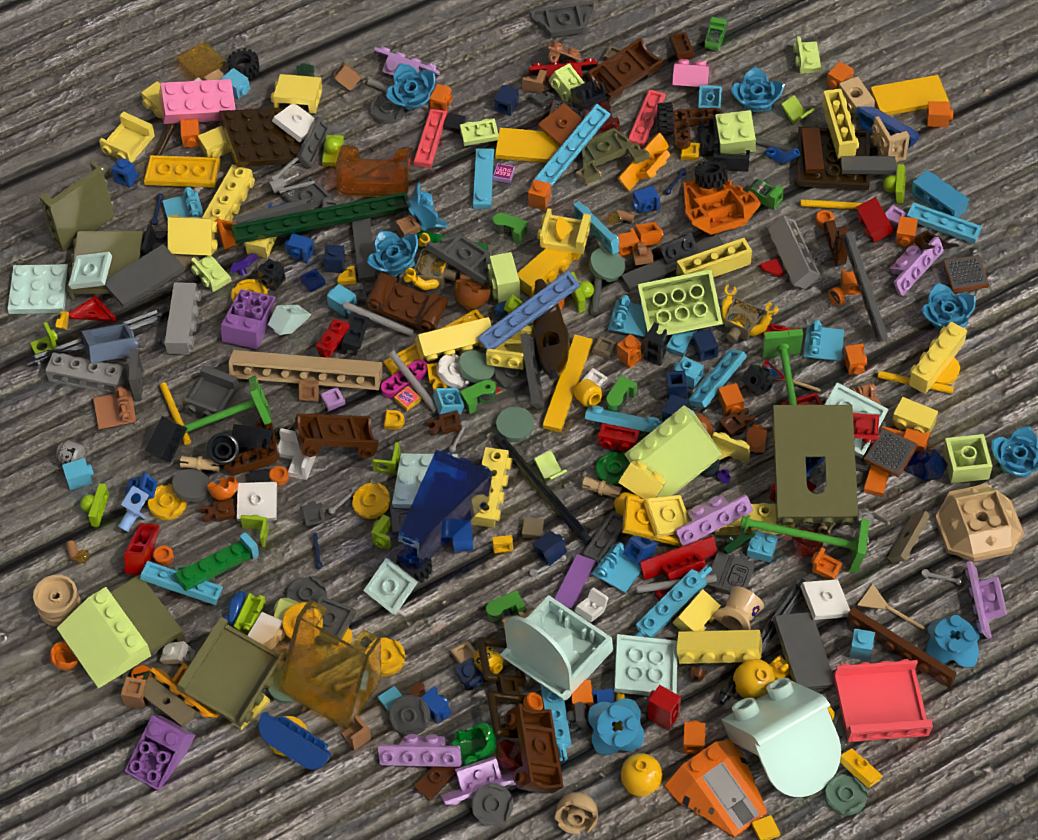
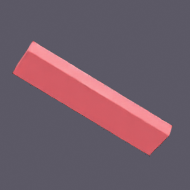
(646, 118)
(430, 138)

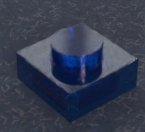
(312, 280)

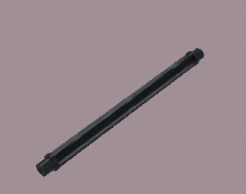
(77, 344)
(543, 489)
(766, 636)

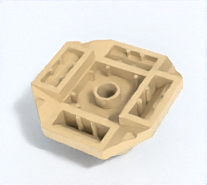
(977, 539)

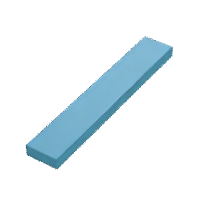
(573, 145)

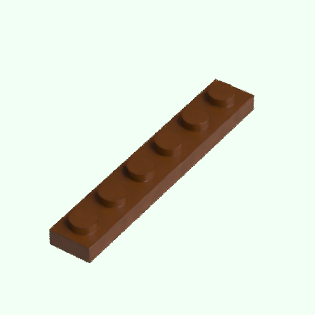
(903, 648)

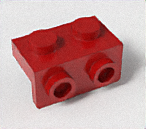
(332, 338)
(866, 426)
(617, 437)

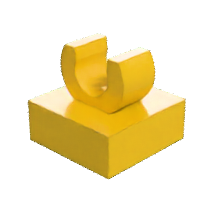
(780, 668)

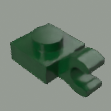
(734, 542)

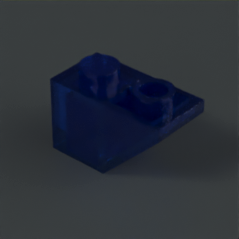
(926, 465)

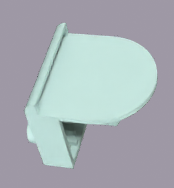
(555, 647)
(790, 736)

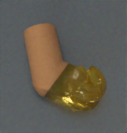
(619, 215)
(76, 555)

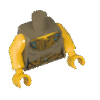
(430, 269)
(744, 319)

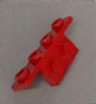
(553, 66)
(679, 560)

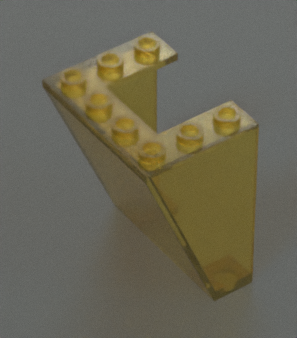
(328, 671)

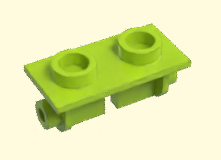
(249, 613)

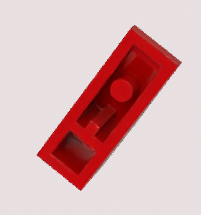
(140, 548)

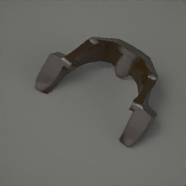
(927, 236)

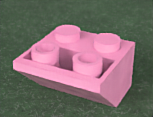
(690, 73)

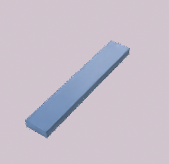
(529, 311)

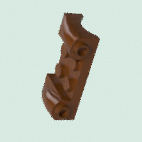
(625, 69)
(405, 303)
(335, 431)
(538, 750)

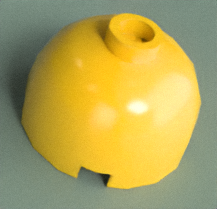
(753, 678)
(641, 774)

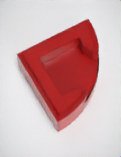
(772, 267)

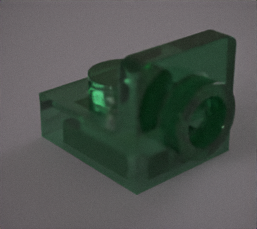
(305, 69)

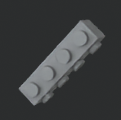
(794, 252)
(182, 318)
(84, 374)

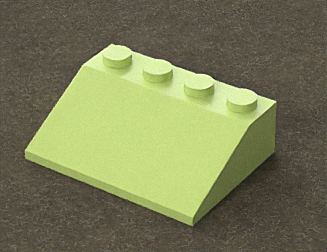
(681, 303)
(677, 450)
(103, 638)

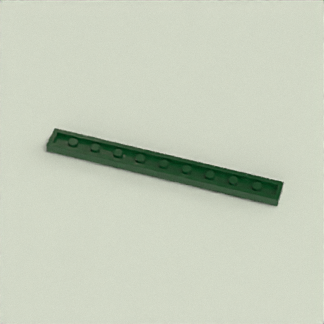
(320, 217)

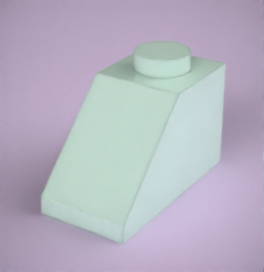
(288, 318)

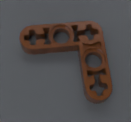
(688, 120)
(835, 241)
(259, 462)

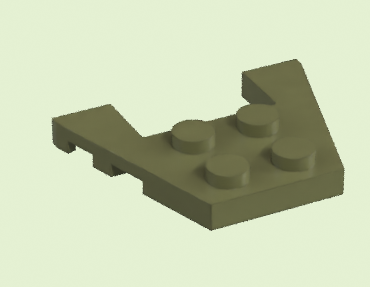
(607, 147)

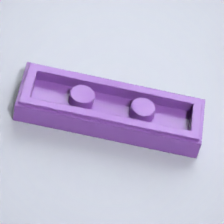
(575, 581)

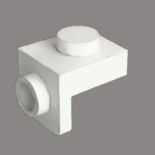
(592, 606)
(177, 653)

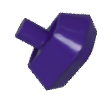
(723, 475)

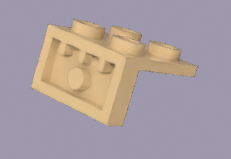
(889, 145)

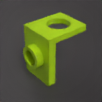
(794, 109)
(49, 340)
(392, 465)
(548, 466)
(258, 523)

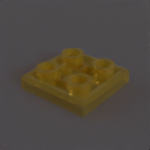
(201, 61)

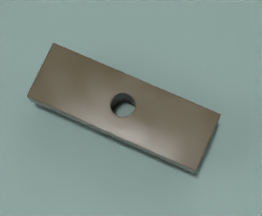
(909, 537)
(176, 710)

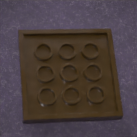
(256, 138)
(832, 173)

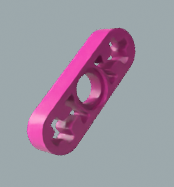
(397, 388)

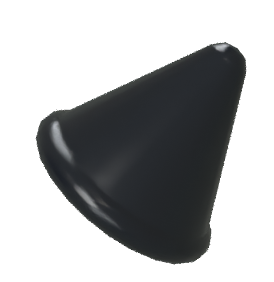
(223, 448)

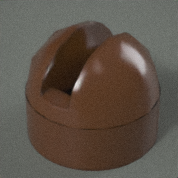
(694, 671)

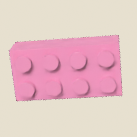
(195, 100)

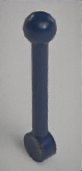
(682, 172)
(154, 221)
(318, 564)

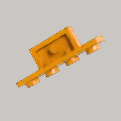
(646, 169)
(163, 677)

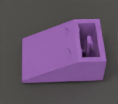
(247, 319)
(159, 751)

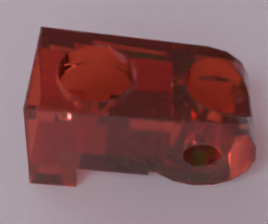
(610, 122)

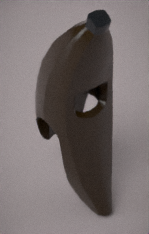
(551, 338)

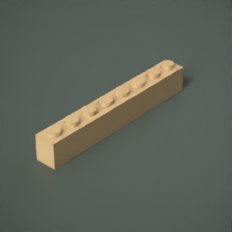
(296, 368)

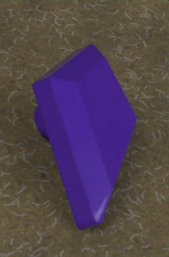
(241, 264)

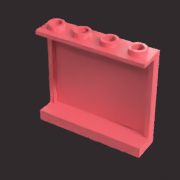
(881, 701)

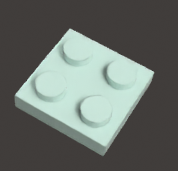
(90, 270)
(390, 586)

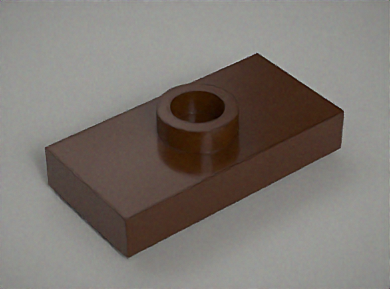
(681, 46)
(434, 781)

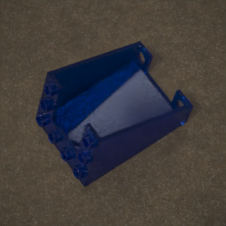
(443, 505)

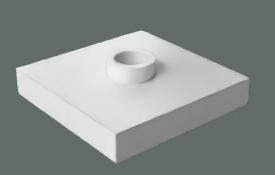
(294, 121)
(257, 499)
(825, 599)

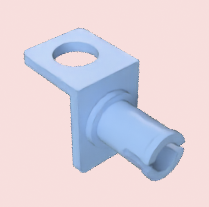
(132, 509)

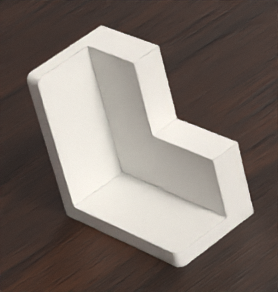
(289, 449)

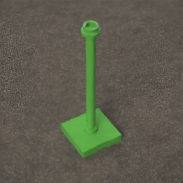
(784, 344)
(257, 401)
(856, 545)

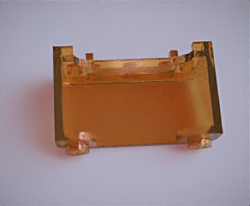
(372, 176)

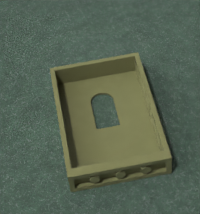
(814, 432)

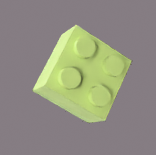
(736, 132)
(503, 277)
(967, 458)

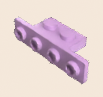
(394, 59)
(913, 264)
(712, 516)
(988, 599)
(420, 751)
(475, 775)

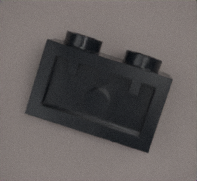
(153, 240)
(676, 248)

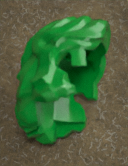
(475, 743)

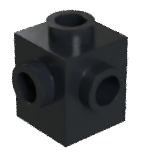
(271, 274)
(758, 379)

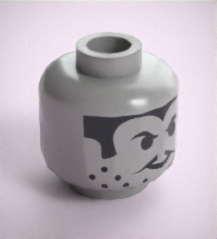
(70, 451)

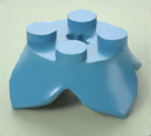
(408, 78)
(756, 91)
(422, 207)
(393, 253)
(946, 307)
(1021, 443)
(943, 648)
(601, 719)

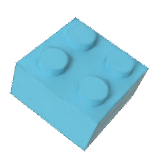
(710, 96)
(448, 400)
(762, 546)

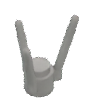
(278, 183)
(866, 514)

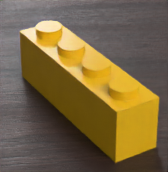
(546, 267)

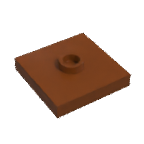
(560, 124)

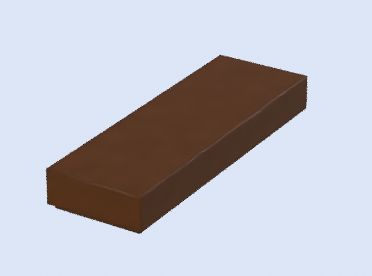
(812, 150)

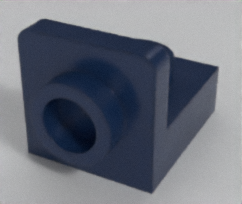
(469, 674)

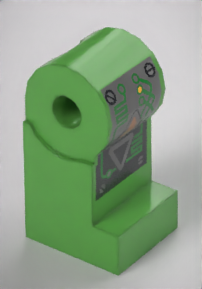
(715, 33)
(767, 194)
(510, 226)
(620, 392)
(478, 393)
(504, 607)

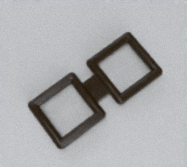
(506, 686)

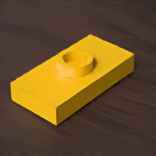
(860, 768)

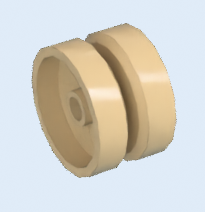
(56, 599)

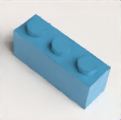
(939, 195)

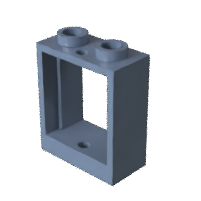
(109, 342)

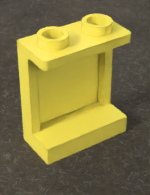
(297, 90)
(128, 138)
(192, 235)
(573, 242)
(510, 352)

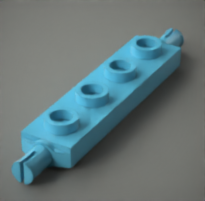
(672, 603)
(559, 715)

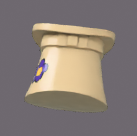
(739, 609)

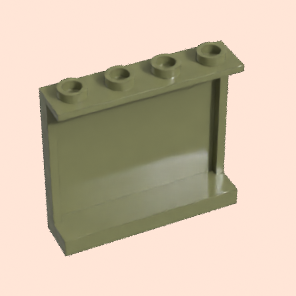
(78, 208)
(123, 246)
(147, 614)
(230, 673)

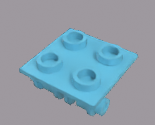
(184, 206)
(628, 318)
(823, 342)
(617, 568)

